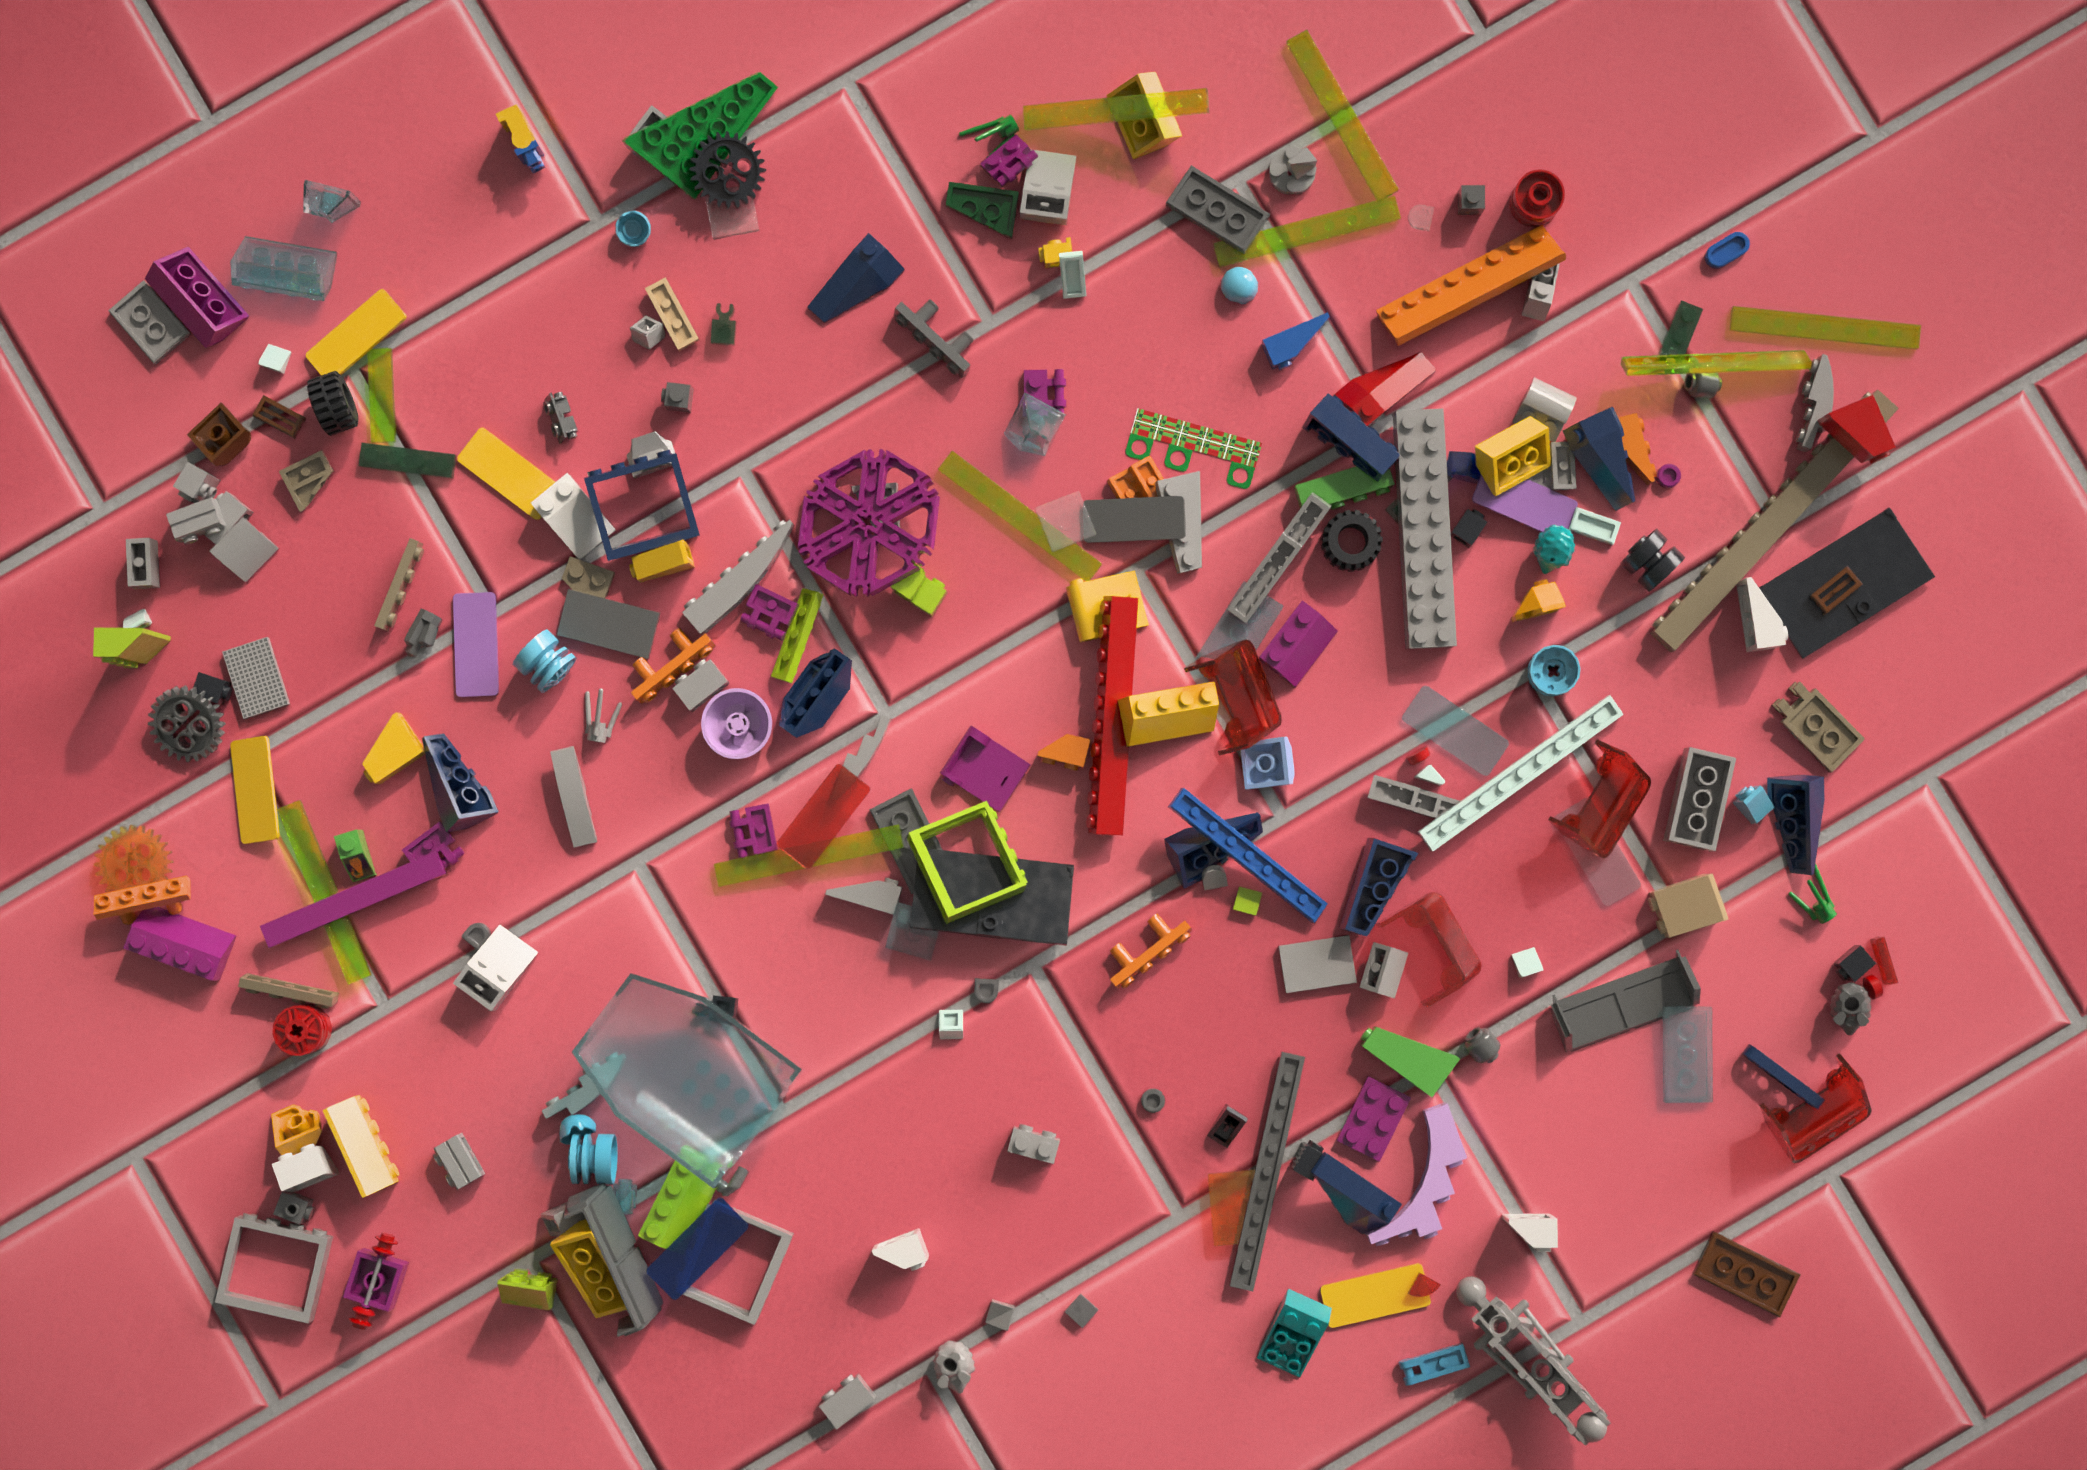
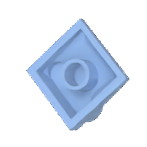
(1268, 763)

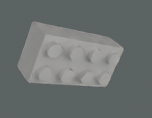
(1699, 799)

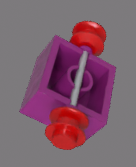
(375, 1280)

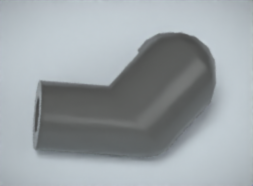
(734, 1184)

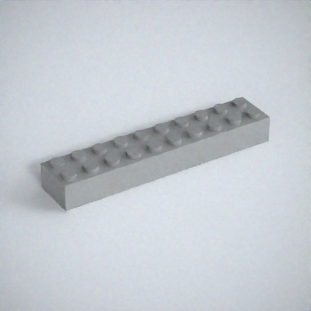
(1424, 529)

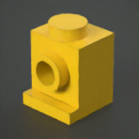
(1050, 252)

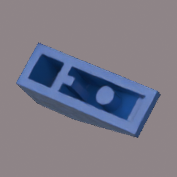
(1288, 344)

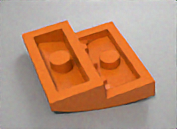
(1136, 480)

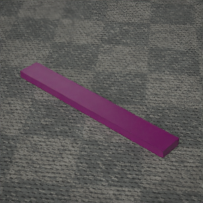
(353, 899)

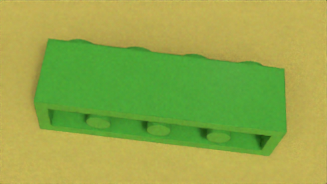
(1343, 487)

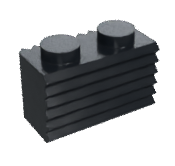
(1307, 1158)

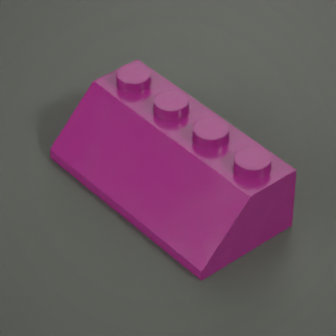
(196, 296)
(180, 942)

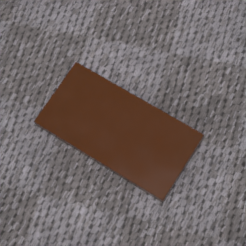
(1746, 1274)

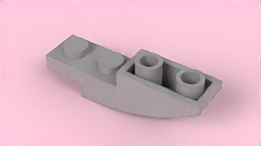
(1819, 394)
(576, 1100)

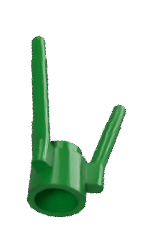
(1004, 127)
(1824, 908)

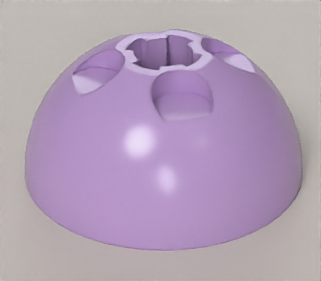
(725, 717)

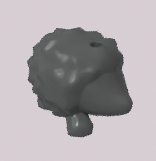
(1850, 1007)

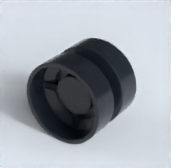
(1647, 554)

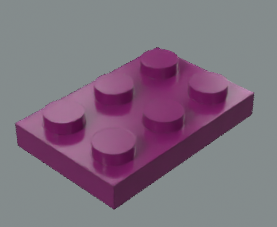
(1373, 1118)

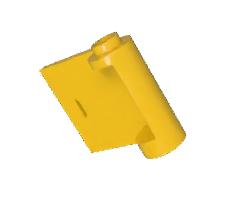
(1087, 597)

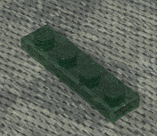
(407, 460)

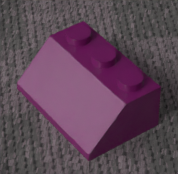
(1298, 643)

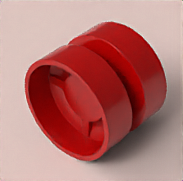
(1537, 198)

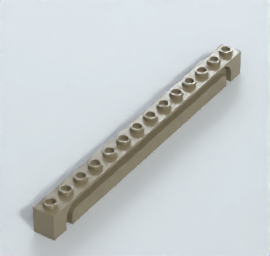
(1758, 537)

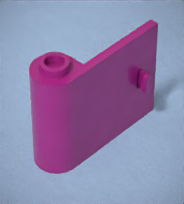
(981, 768)

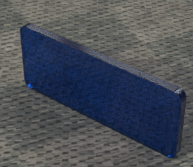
(697, 1248)

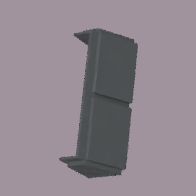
(1624, 1003)
(621, 1256)

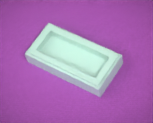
(1072, 274)
(1594, 526)

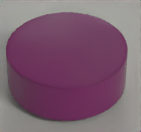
(1668, 476)

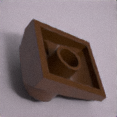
(220, 436)

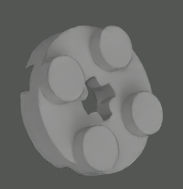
(1283, 182)

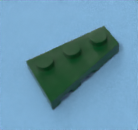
(985, 205)

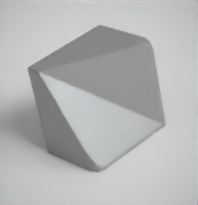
(1301, 163)
(647, 332)
(1000, 1314)

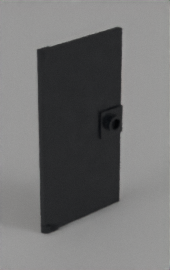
(1877, 555)
(1032, 916)

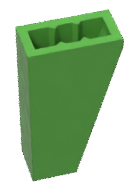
(1414, 1061)

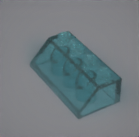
(283, 268)

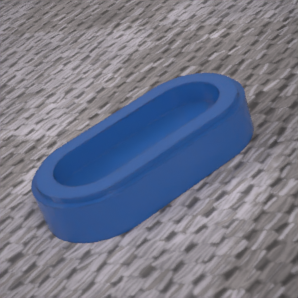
(1727, 250)

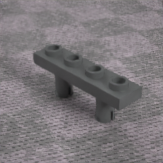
(924, 334)

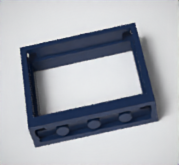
(650, 543)

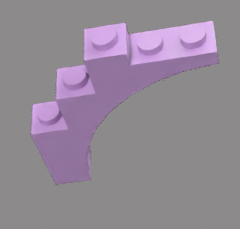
(1435, 1185)

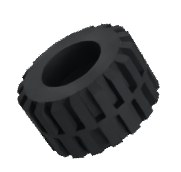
(332, 403)
(1366, 526)

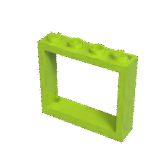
(999, 838)

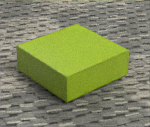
(1247, 901)

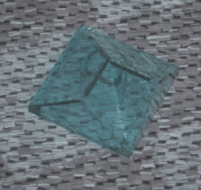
(328, 201)
(1034, 425)

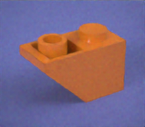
(1067, 750)

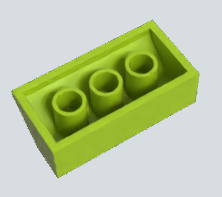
(127, 645)
(676, 1206)

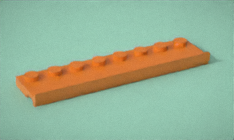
(1470, 285)

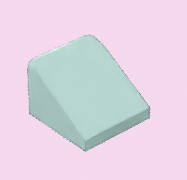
(275, 358)
(137, 620)
(1430, 775)
(1527, 962)
(951, 1024)

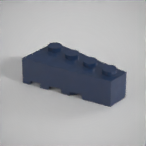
(1374, 884)

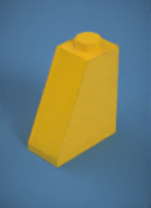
(662, 561)
(392, 751)

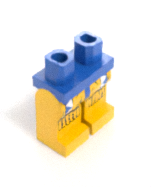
(522, 137)

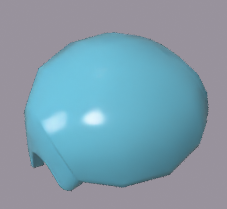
(633, 228)
(1239, 285)
(576, 1124)

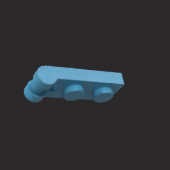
(1435, 1364)

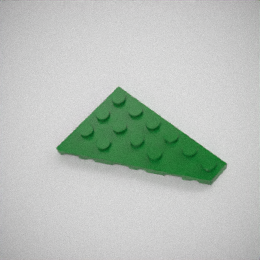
(672, 140)

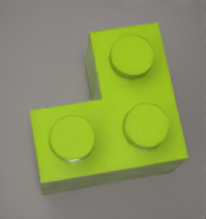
(921, 591)

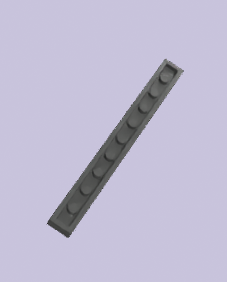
(1267, 1171)

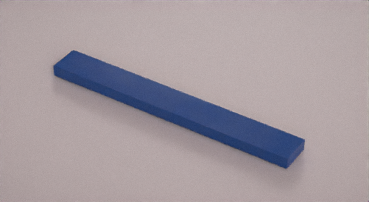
(1247, 855)

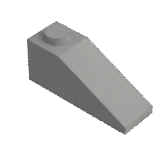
(875, 894)

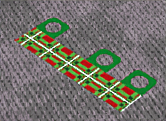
(1189, 437)

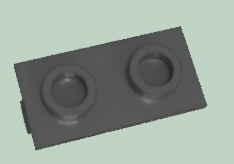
(560, 426)

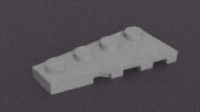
(1185, 551)

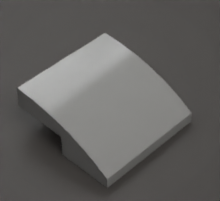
(1561, 473)
(243, 549)

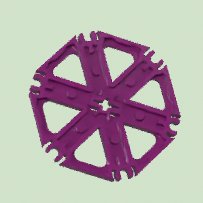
(877, 508)

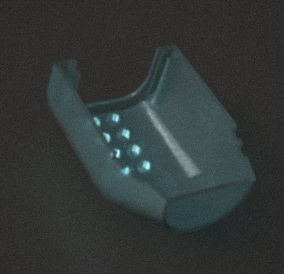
(685, 1074)

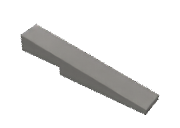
(1279, 557)

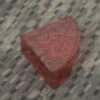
(1423, 1286)

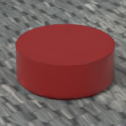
(1418, 756)
(1873, 986)

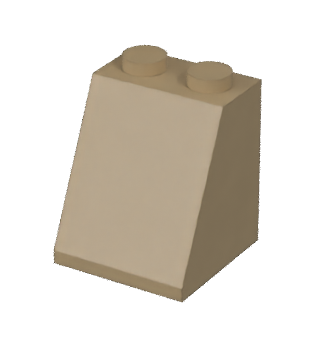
(1687, 905)

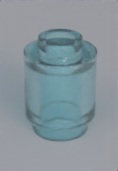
(626, 1194)

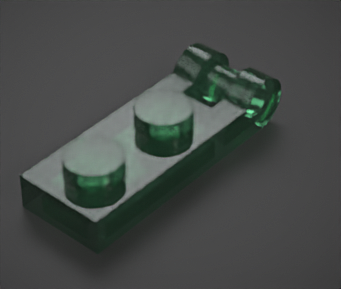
(1681, 328)

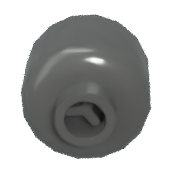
(1703, 384)
(1482, 1045)

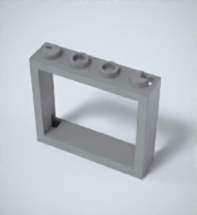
(265, 1306)
(732, 1309)

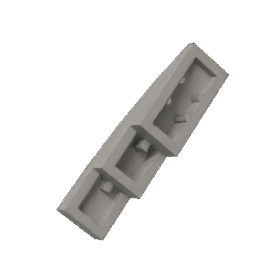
(867, 749)
(573, 796)
(1409, 797)

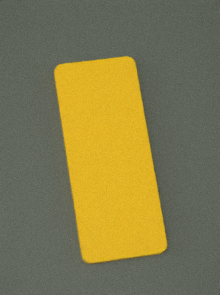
(357, 334)
(505, 470)
(254, 790)
(1372, 1295)

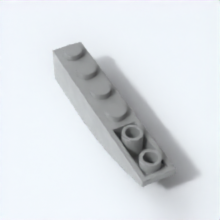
(738, 582)

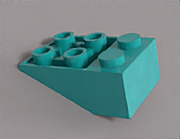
(1294, 1333)

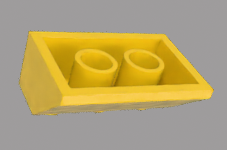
(1146, 134)
(1514, 455)

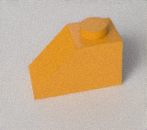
(1539, 600)
(295, 1129)

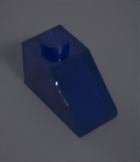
(1463, 466)

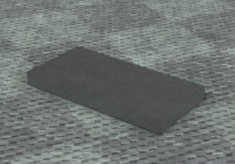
(1217, 209)
(608, 623)
(908, 813)

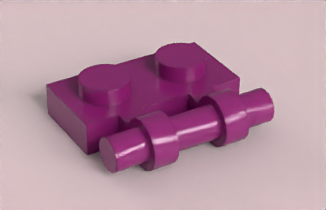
(1009, 160)
(1037, 383)
(772, 605)
(760, 828)
(434, 840)

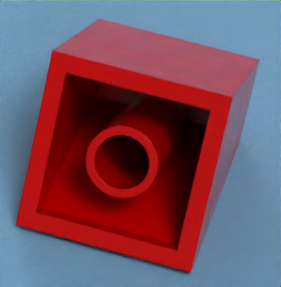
(1860, 430)

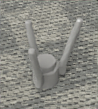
(596, 730)

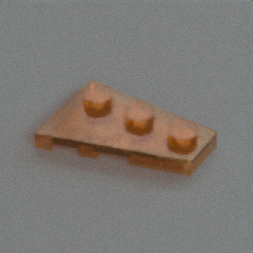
(1228, 1204)

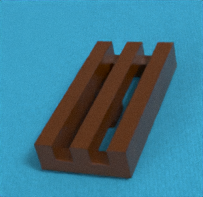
(296, 426)
(1820, 602)

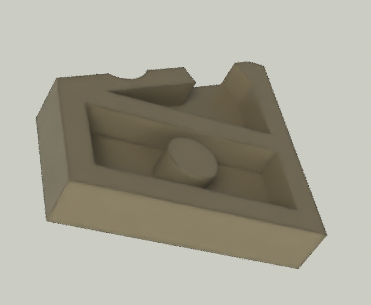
(306, 478)
(587, 577)

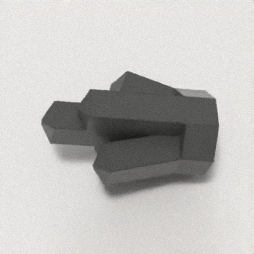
(422, 632)

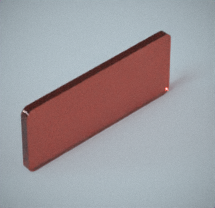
(823, 816)

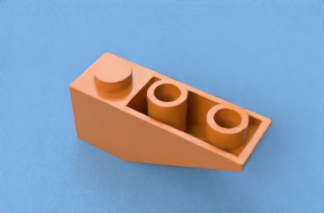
(1637, 448)

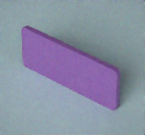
(1528, 504)
(476, 644)

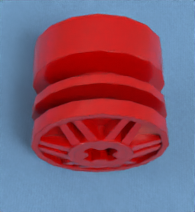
(315, 1031)

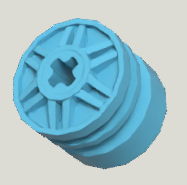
(540, 657)
(1567, 671)
(591, 1158)

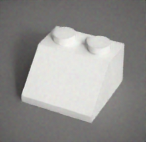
(304, 1168)
(1535, 1229)
(904, 1250)

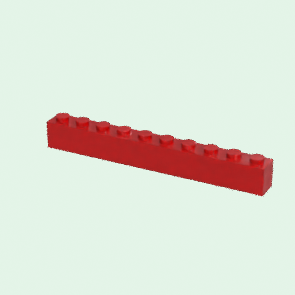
(1109, 748)

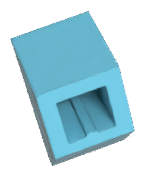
(1753, 803)

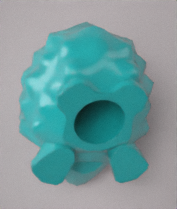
(1554, 548)

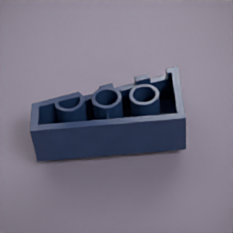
(1351, 437)

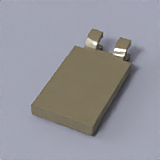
(1818, 726)

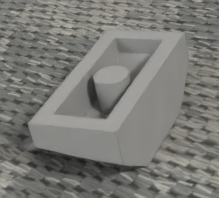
(648, 446)

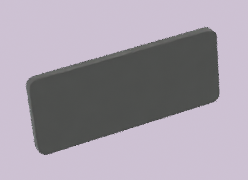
(1137, 519)

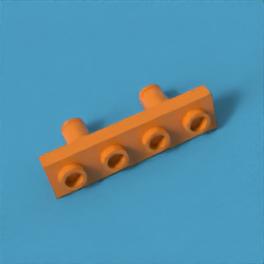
(680, 664)
(143, 897)
(1167, 939)

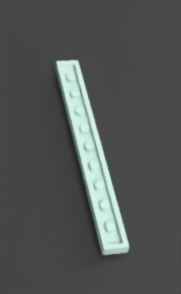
(1520, 773)

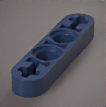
(1783, 1076)

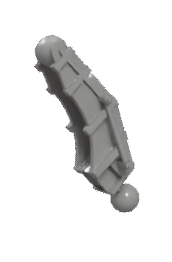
(1591, 1425)

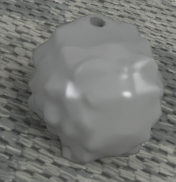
(953, 1366)

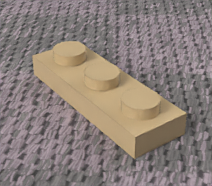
(672, 314)

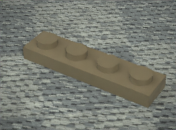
(403, 576)
(280, 989)

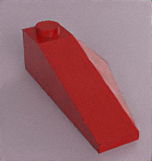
(1381, 389)

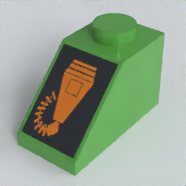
(355, 855)

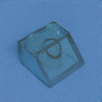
(909, 940)

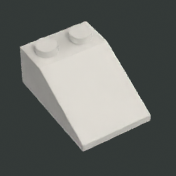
(571, 515)
(1760, 622)

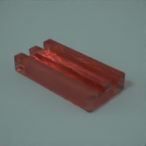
(1883, 960)

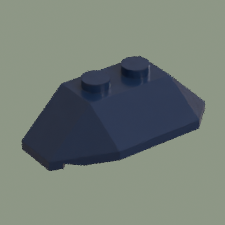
(816, 693)

